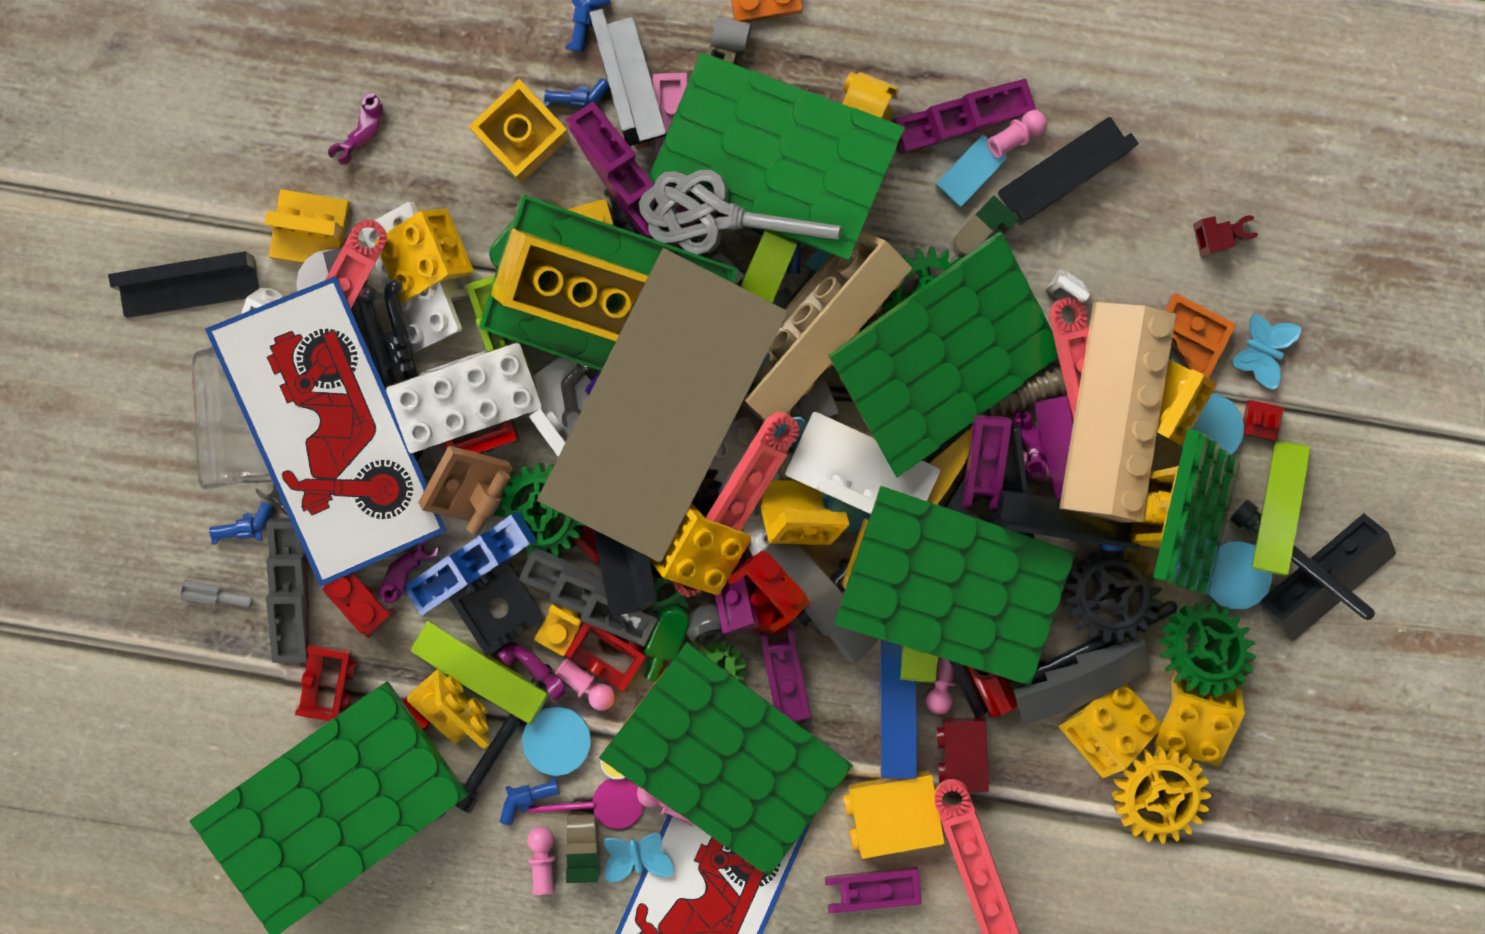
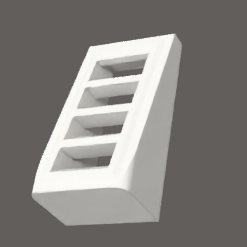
(1067, 285)

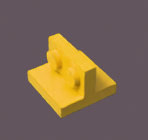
(306, 225)

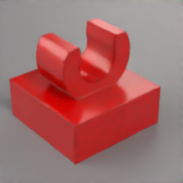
(1262, 420)

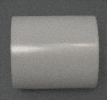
(730, 34)

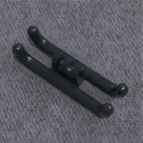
(393, 347)

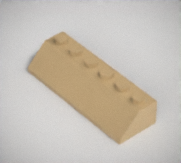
(822, 319)
(1117, 411)

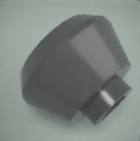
(705, 623)

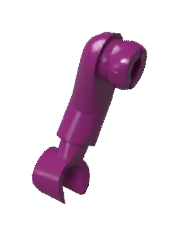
(367, 128)
(1032, 440)
(398, 571)
(534, 666)

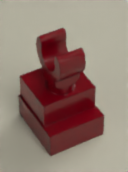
(1220, 237)

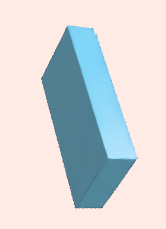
(969, 172)

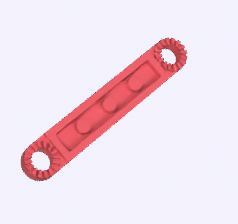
(357, 261)
(1070, 344)
(751, 478)
(975, 861)

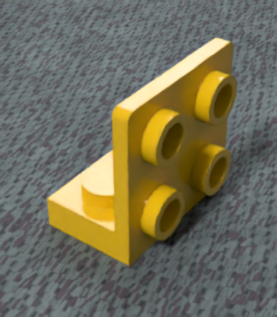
(424, 252)
(1182, 401)
(798, 515)
(702, 553)
(450, 709)
(1200, 724)
(1111, 730)

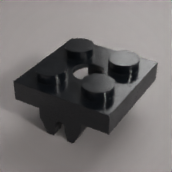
(473, 605)

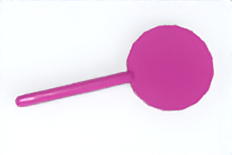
(613, 804)

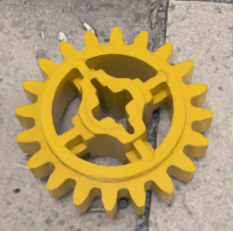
(1174, 793)

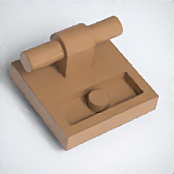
(466, 487)

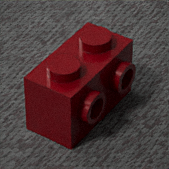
(964, 752)

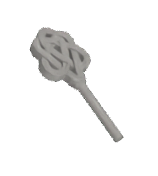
(669, 198)

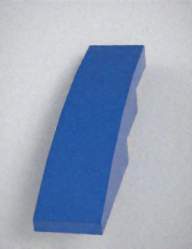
(469, 563)
(897, 716)

